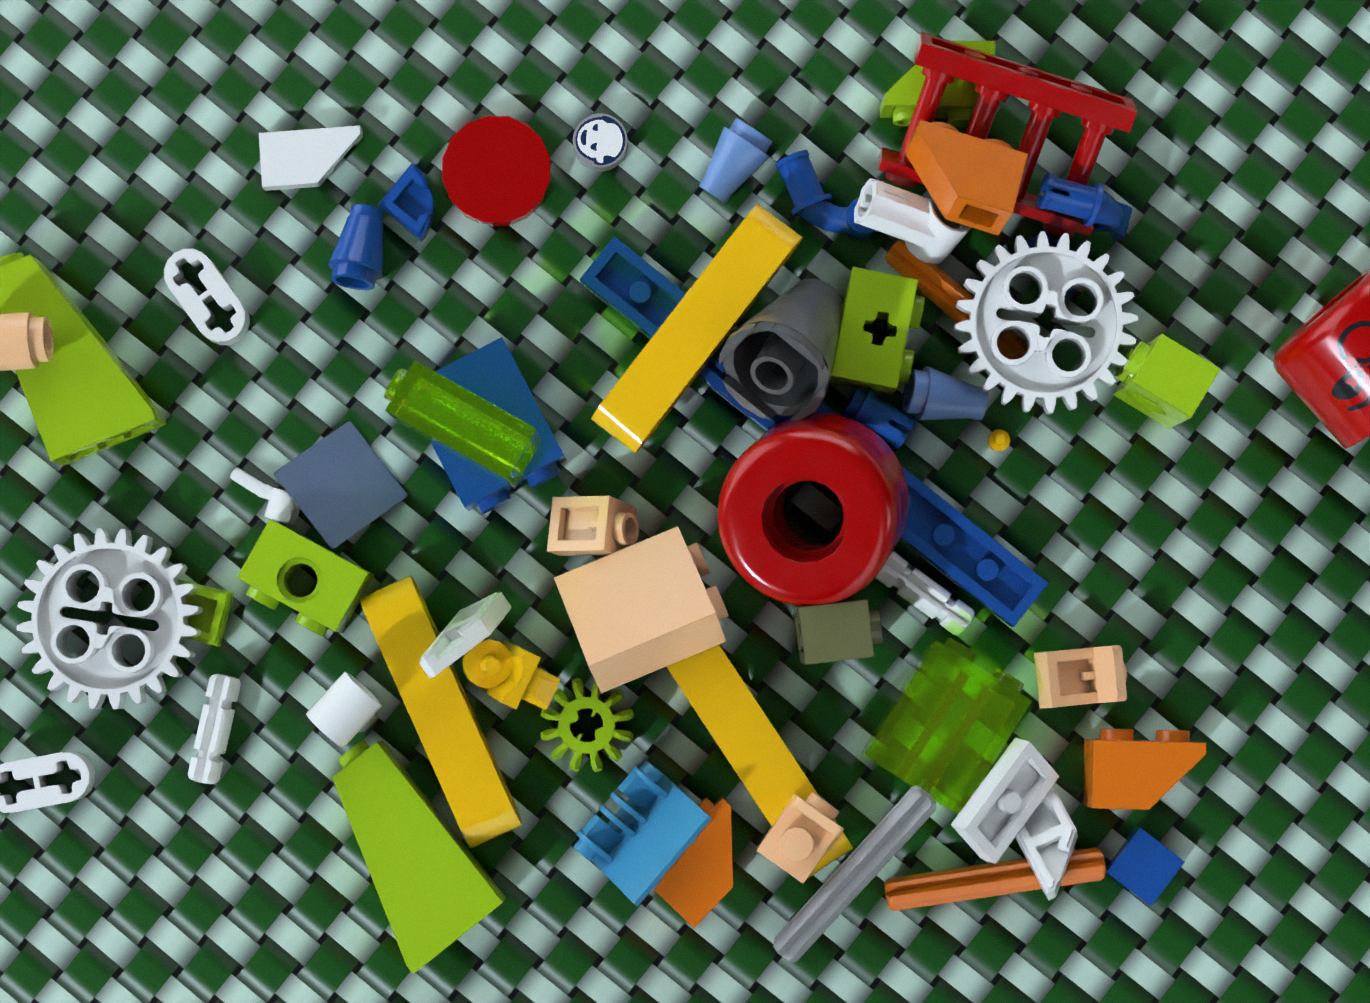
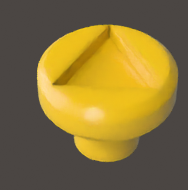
(998, 440)

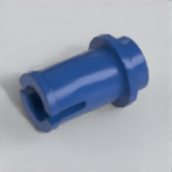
(877, 415)

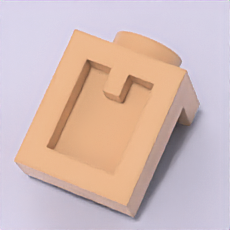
(591, 526)
(801, 835)

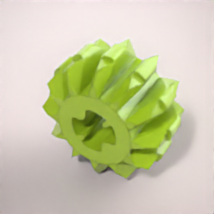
(603, 734)

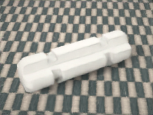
(926, 594)
(214, 729)

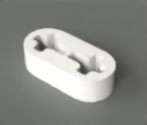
(196, 305)
(42, 794)

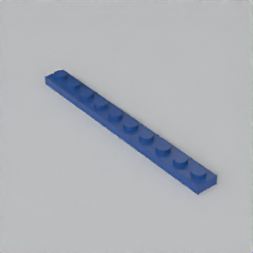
(932, 523)

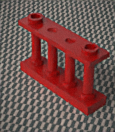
(1047, 98)

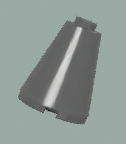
(785, 352)

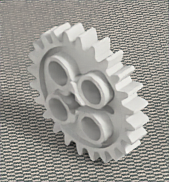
(1054, 273)
(102, 667)

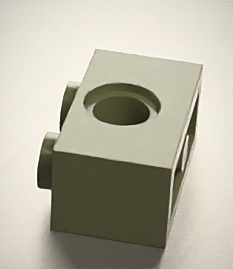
(837, 631)

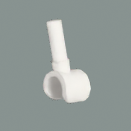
(280, 505)

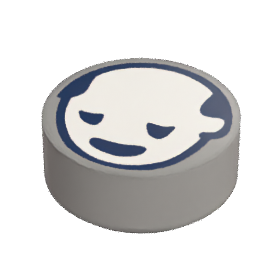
(600, 142)

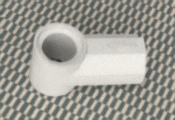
(909, 219)
(345, 710)

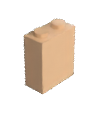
(642, 608)

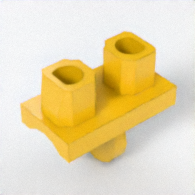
(509, 673)

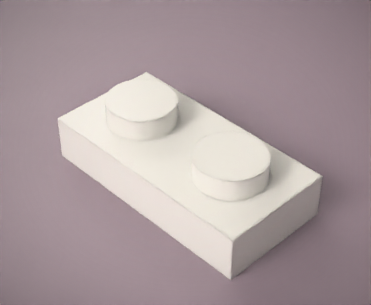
(1005, 800)

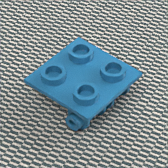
(644, 834)

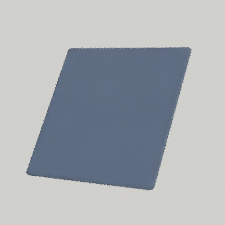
(340, 484)

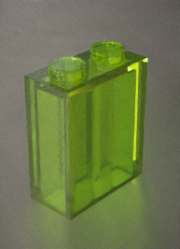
(462, 422)
(947, 724)

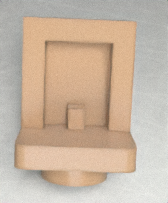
(1080, 676)

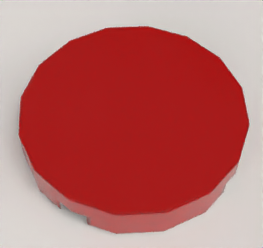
(496, 170)

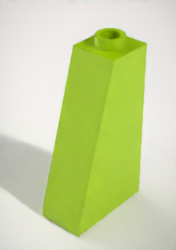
(85, 393)
(416, 860)

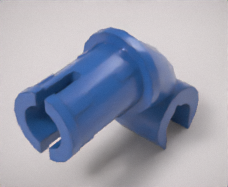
(812, 202)
(1085, 202)

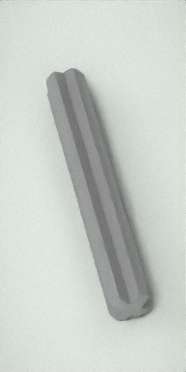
(854, 873)

